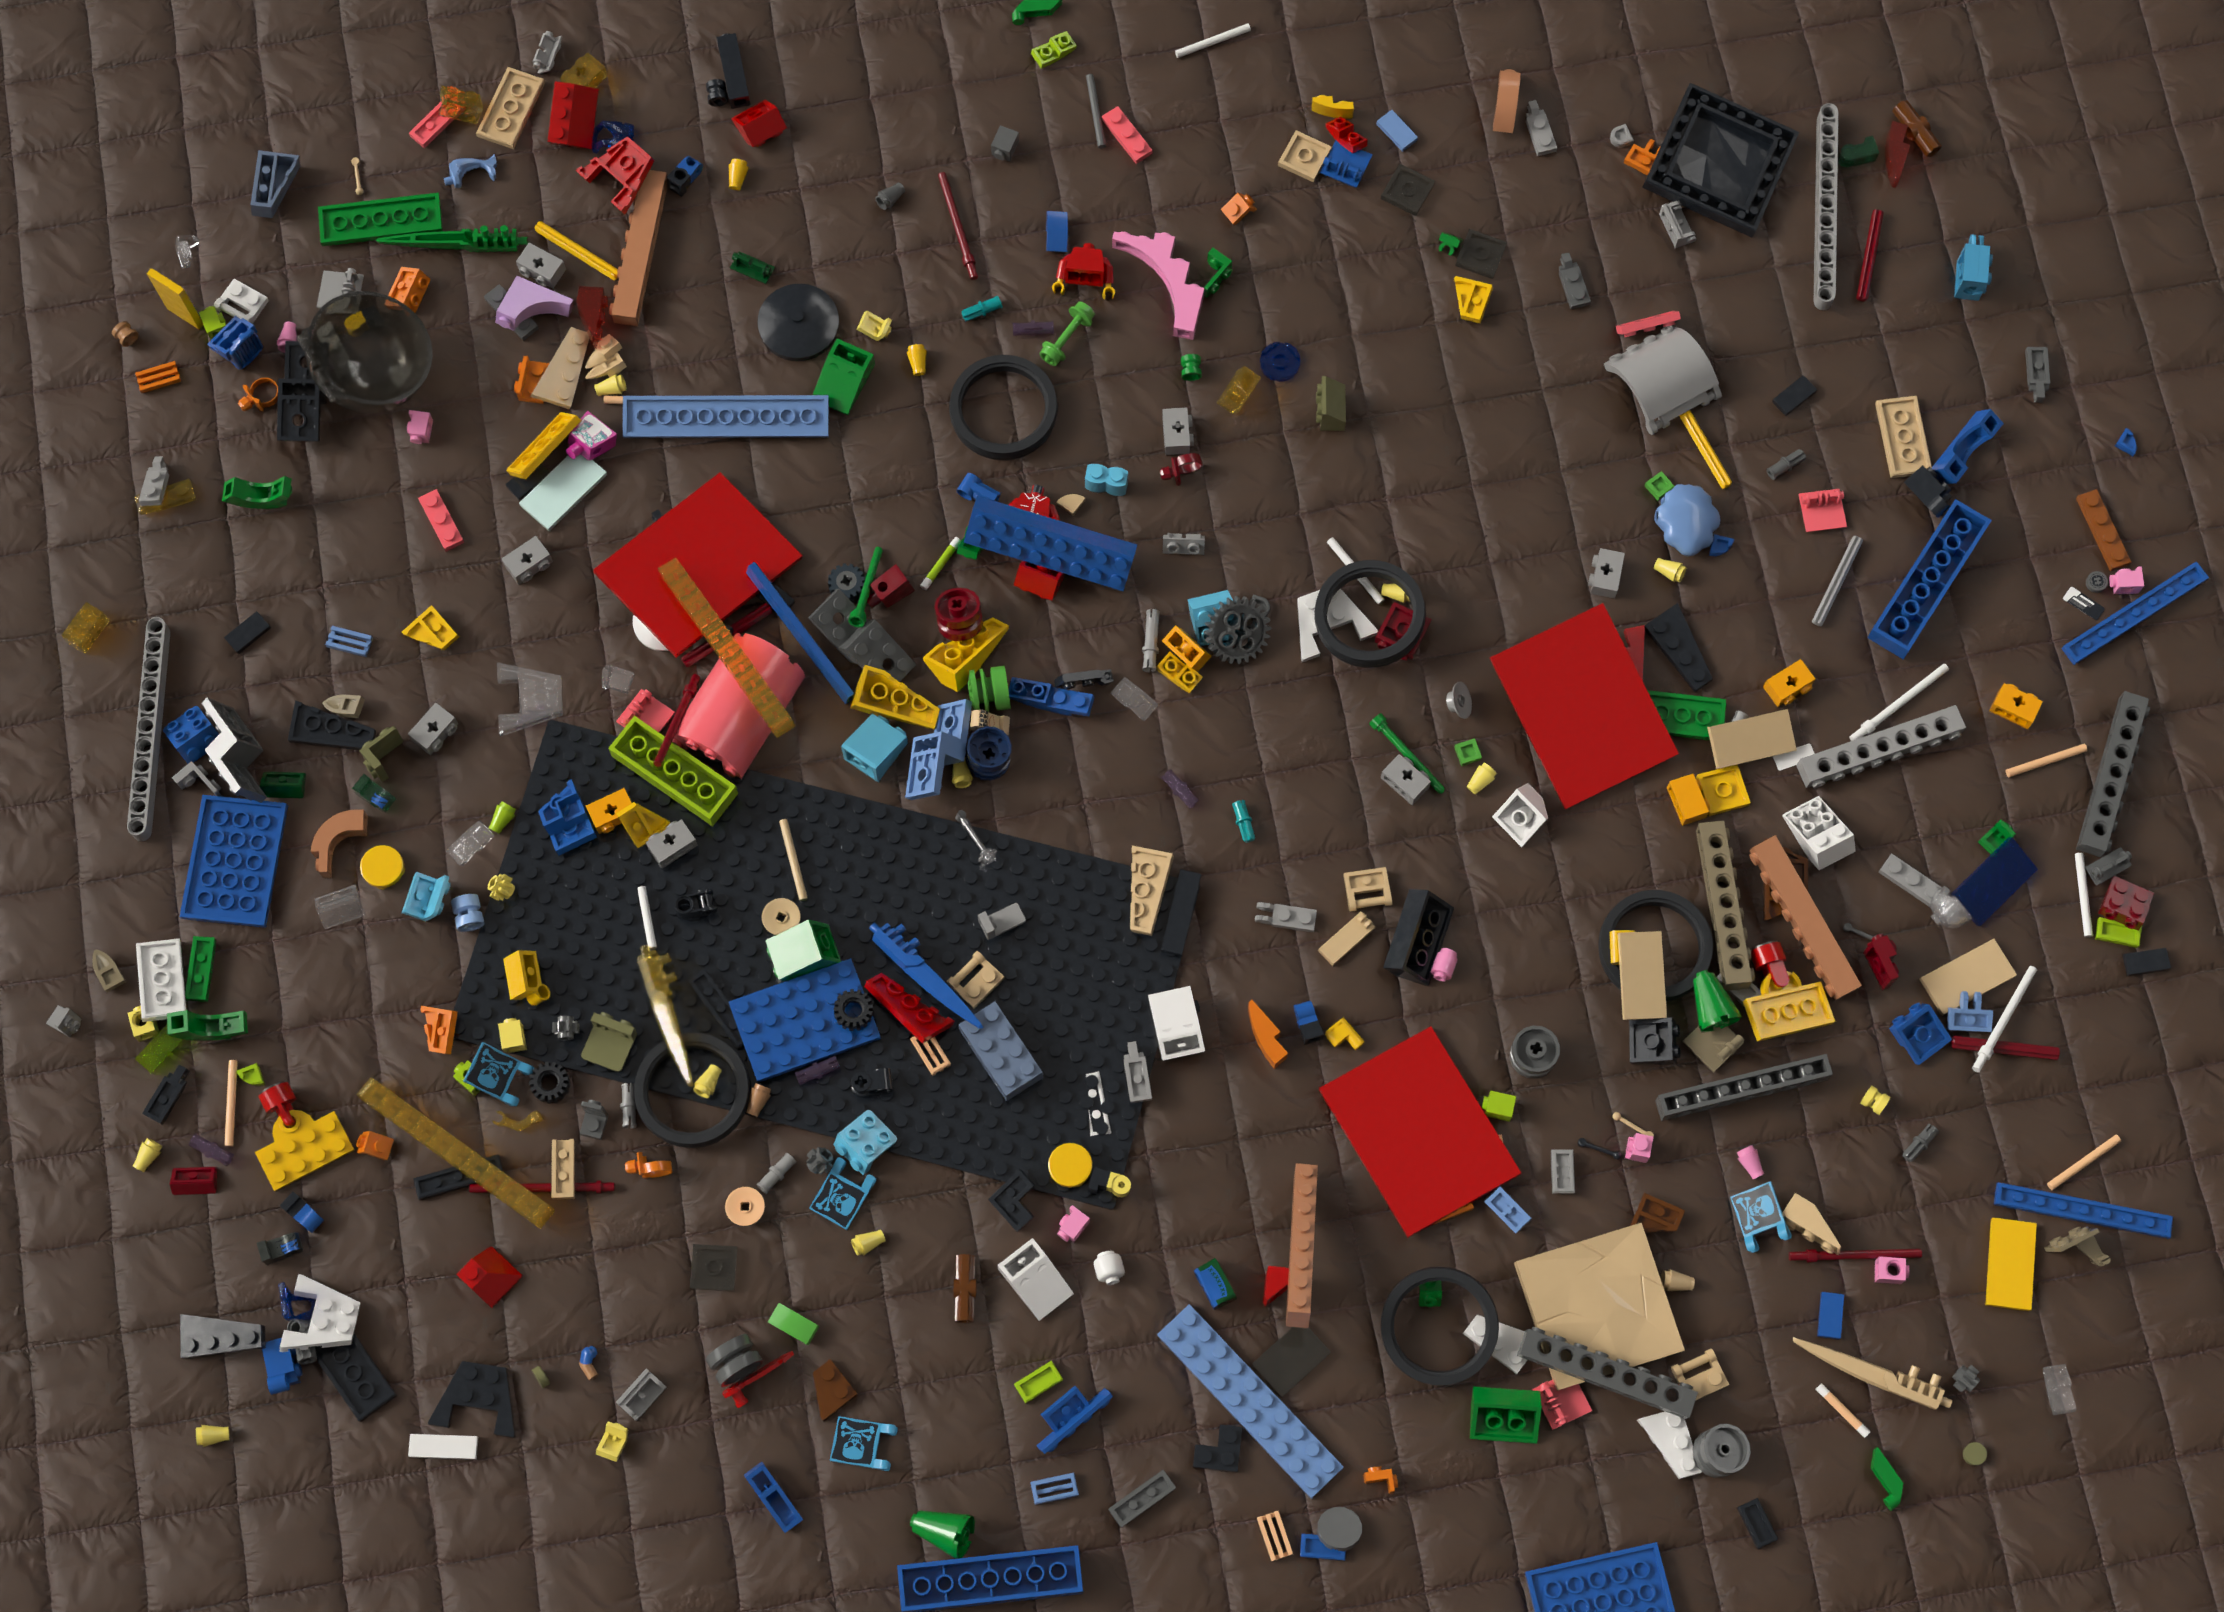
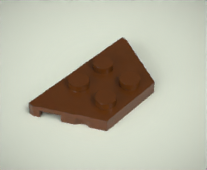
(1800, 863)

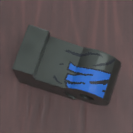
(280, 1248)

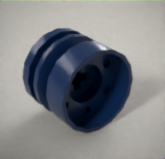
(987, 742)

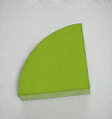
(251, 1075)

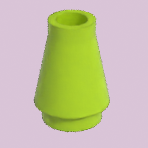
(502, 816)

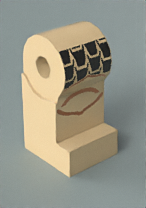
(983, 718)

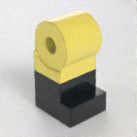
(1109, 1181)

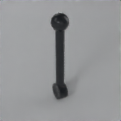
(1582, 1143)

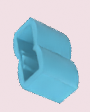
(1101, 479)

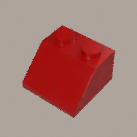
(759, 123)
(1038, 580)

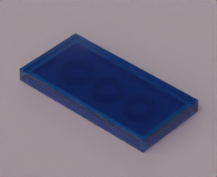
(1995, 881)

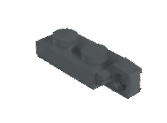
(1573, 283)
(2037, 372)

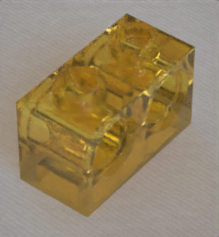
(85, 627)

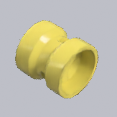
(1880, 1100)

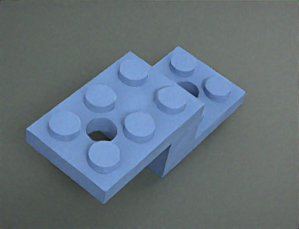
(938, 749)

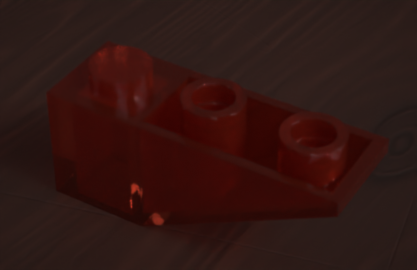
(590, 308)

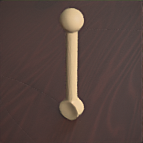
(355, 162)
(1617, 1116)

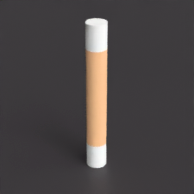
(1823, 1391)

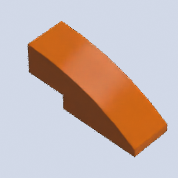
(1266, 1035)

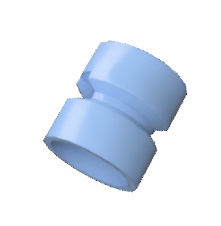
(467, 912)

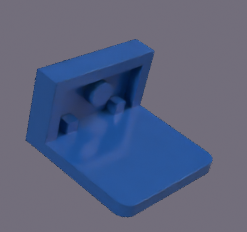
(191, 734)

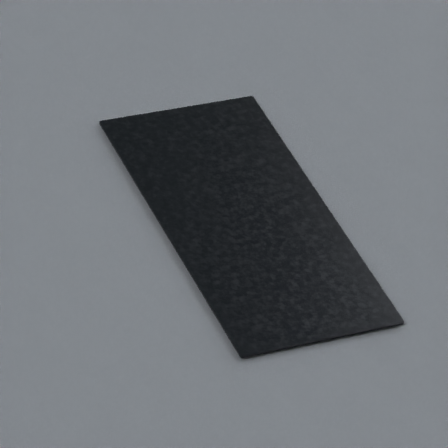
(1068, 990)

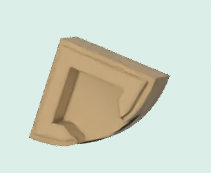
(1071, 503)

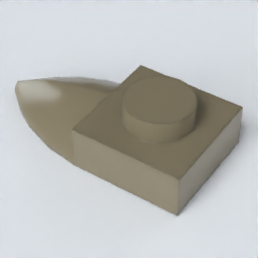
(345, 705)
(107, 971)

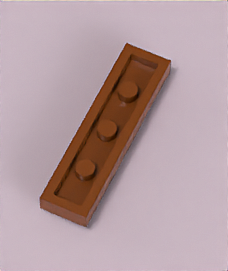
(2103, 530)

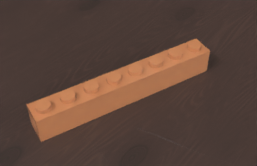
(639, 249)
(1804, 917)
(1301, 1246)

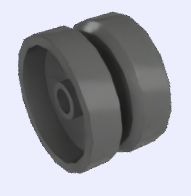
(1537, 1039)
(734, 1360)
(1721, 1451)

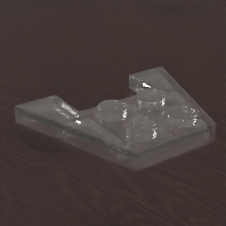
(538, 697)

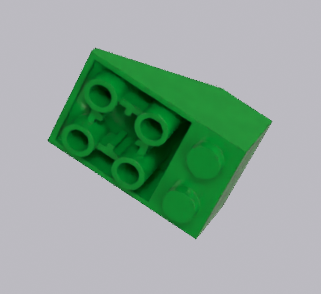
(844, 375)

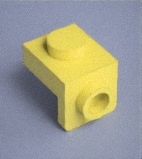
(874, 326)
(612, 1441)

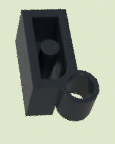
(1930, 490)

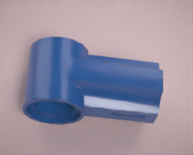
(973, 487)

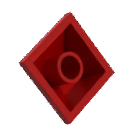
(489, 1276)

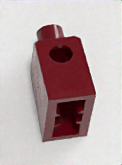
(890, 588)

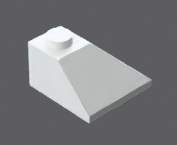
(1522, 814)

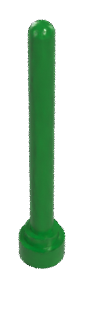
(858, 616)
(1379, 723)

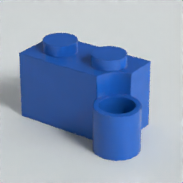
(280, 1367)

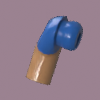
(585, 1363)

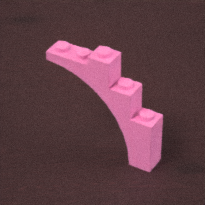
(1174, 273)

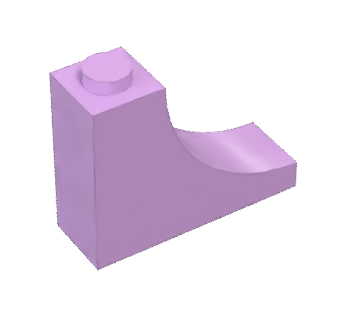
(530, 299)

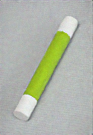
(940, 563)

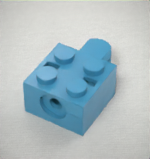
(1973, 269)

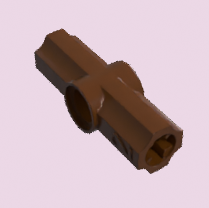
(1918, 128)
(964, 1288)

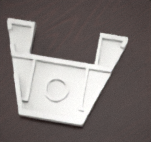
(1340, 612)
(331, 1320)

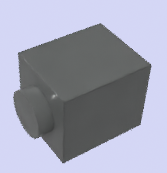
(1004, 143)

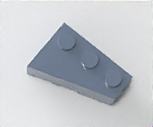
(271, 181)

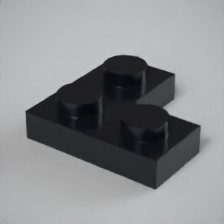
(1008, 1199)
(1223, 1457)

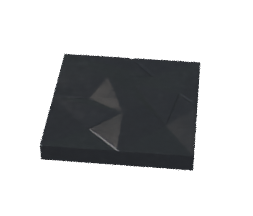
(1721, 160)

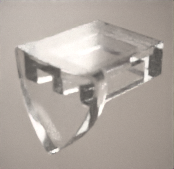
(182, 247)
(617, 678)

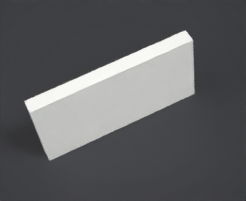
(160, 978)

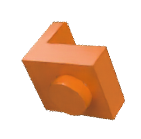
(1238, 207)
(374, 1145)
(1376, 1474)

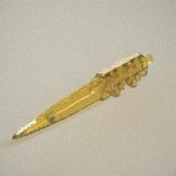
(657, 988)

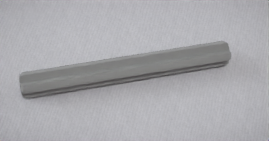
(1837, 581)

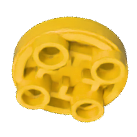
(382, 866)
(1070, 1165)

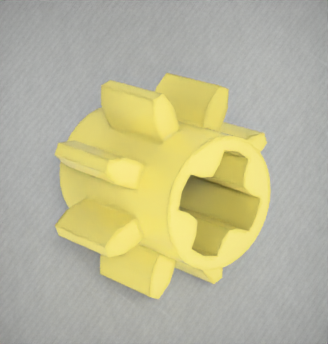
(501, 887)

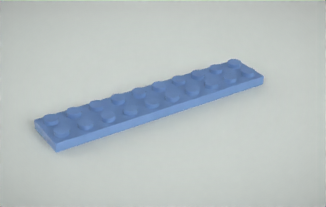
(726, 416)
(1250, 1401)

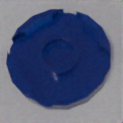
(1280, 361)

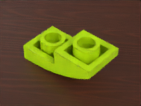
(1054, 50)

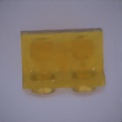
(460, 104)

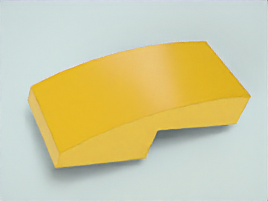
(1324, 105)
(1178, 672)

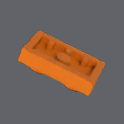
(410, 287)
(530, 374)

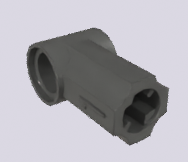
(303, 1356)

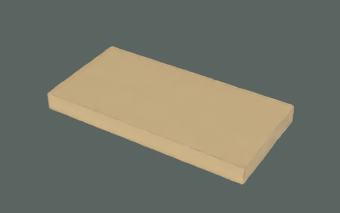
(510, 108)
(1903, 435)
(1752, 738)
(1972, 972)
(1642, 975)

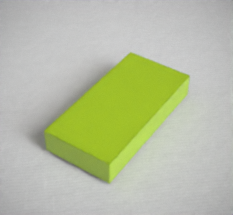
(2117, 933)
(1038, 1382)

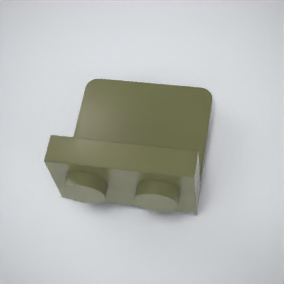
(376, 749)
(609, 1042)

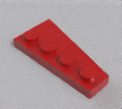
(907, 1008)

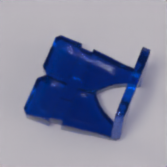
(618, 131)
(286, 1299)

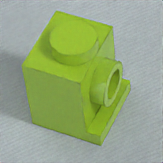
(212, 321)
(460, 1073)

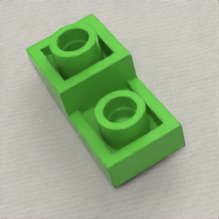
(793, 1324)

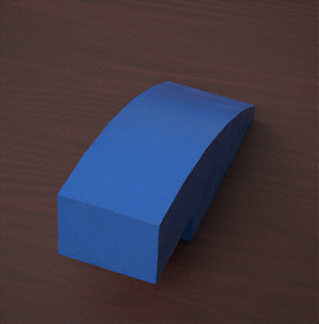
(773, 1497)

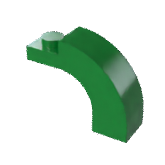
(257, 495)
(206, 1027)

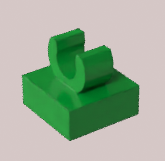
(1451, 241)

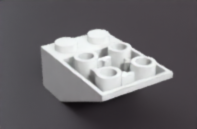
(1820, 833)
(1176, 1023)
(1035, 1279)

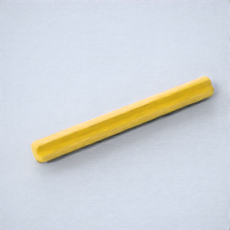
(576, 250)
(1706, 449)

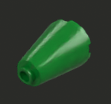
(1713, 1003)
(945, 1530)

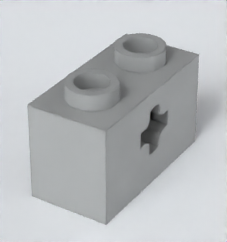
(549, 267)
(1174, 420)
(534, 552)
(1607, 584)
(435, 719)
(1411, 788)
(666, 853)

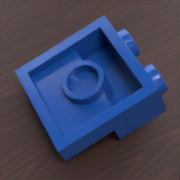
(1920, 1032)

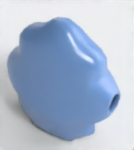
(1687, 519)

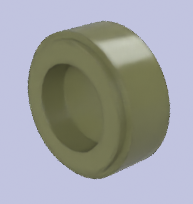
(541, 1376)
(1974, 1454)

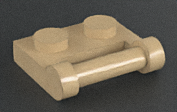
(1365, 882)
(981, 984)
(1704, 1382)

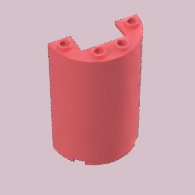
(723, 718)

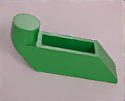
(1034, 8)
(1888, 1478)

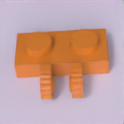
(1641, 158)

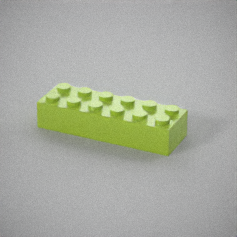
(680, 775)

